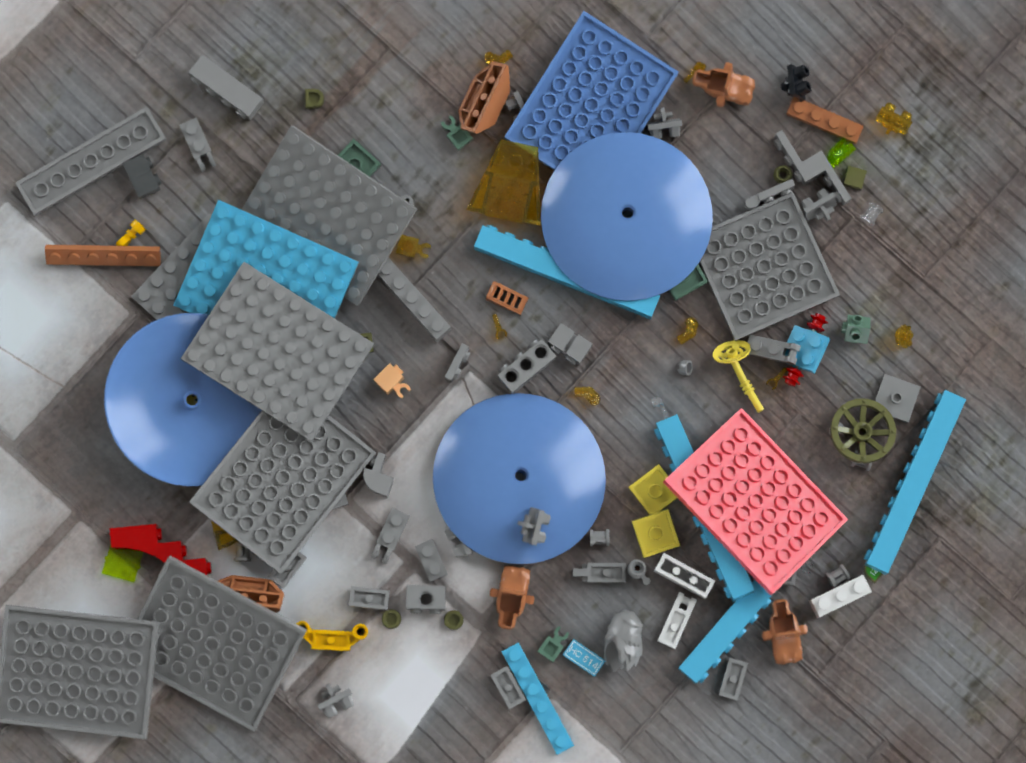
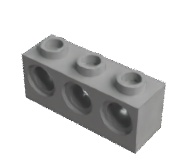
(525, 376)

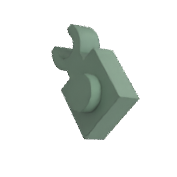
(457, 136)
(551, 646)

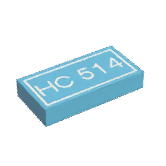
(583, 657)

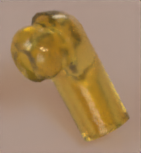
(503, 58)
(691, 330)
(589, 393)

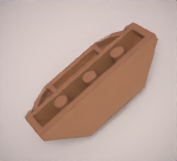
(485, 98)
(257, 589)

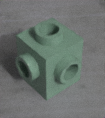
(856, 329)

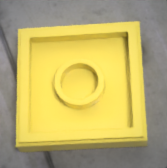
(652, 491)
(655, 533)

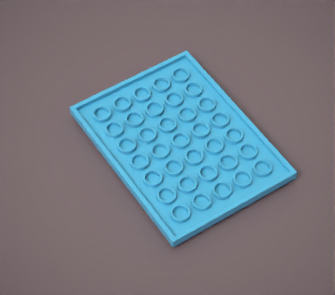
(284, 256)

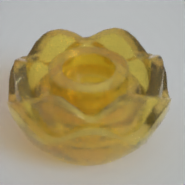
(903, 336)

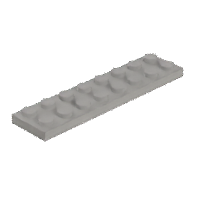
(90, 161)

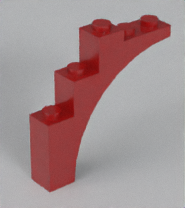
(147, 539)

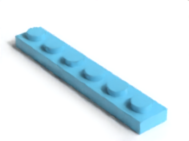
(537, 698)

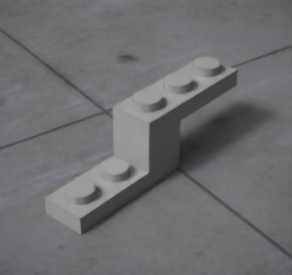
(811, 168)

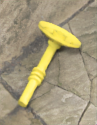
(733, 358)

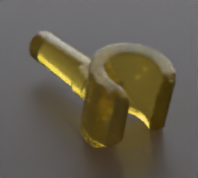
(698, 66)
(498, 326)
(777, 378)

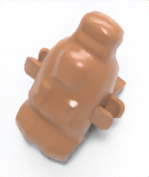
(725, 85)
(512, 595)
(784, 633)

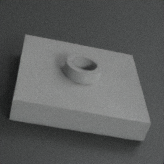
(897, 397)

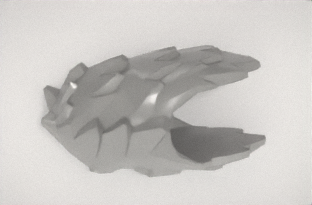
(623, 641)

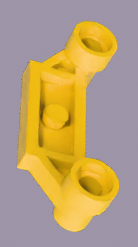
(333, 639)

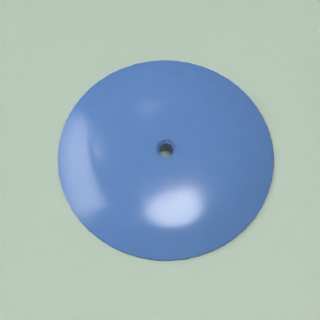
(620, 254)
(150, 408)
(479, 486)

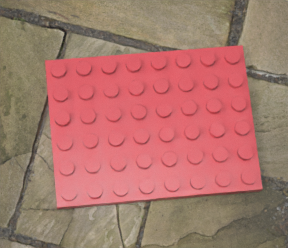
(755, 501)

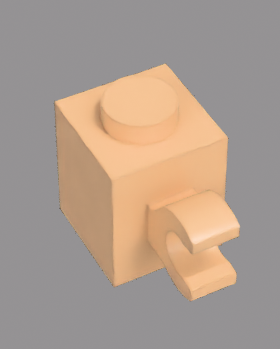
(390, 379)

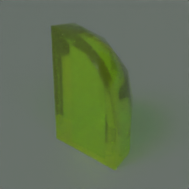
(840, 153)

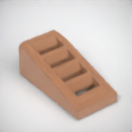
(495, 285)

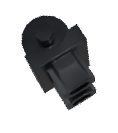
(794, 82)

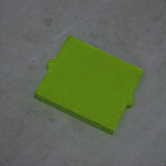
(122, 563)

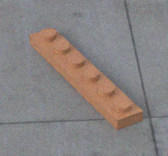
(103, 255)

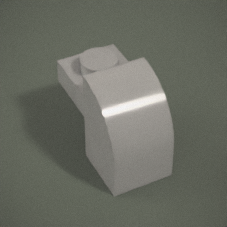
(375, 480)

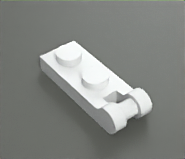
(676, 621)

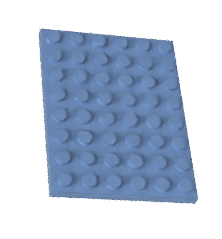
(590, 90)

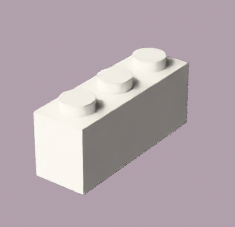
(684, 576)
(840, 596)

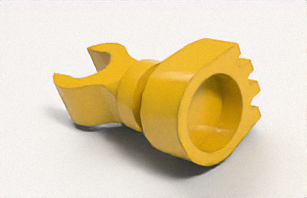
(131, 233)

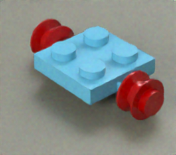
(811, 351)

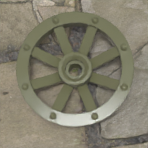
(866, 428)

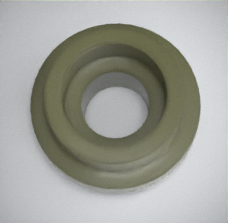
(786, 170)

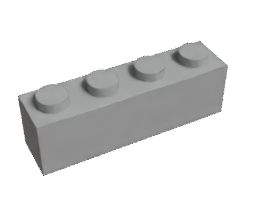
(225, 87)

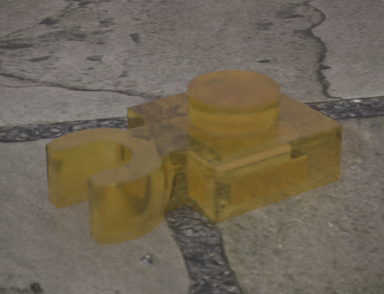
(409, 246)

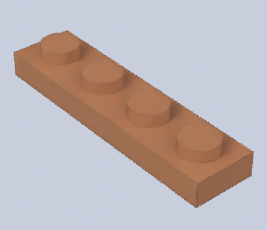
(825, 120)

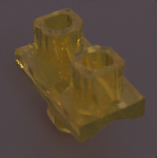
(894, 121)

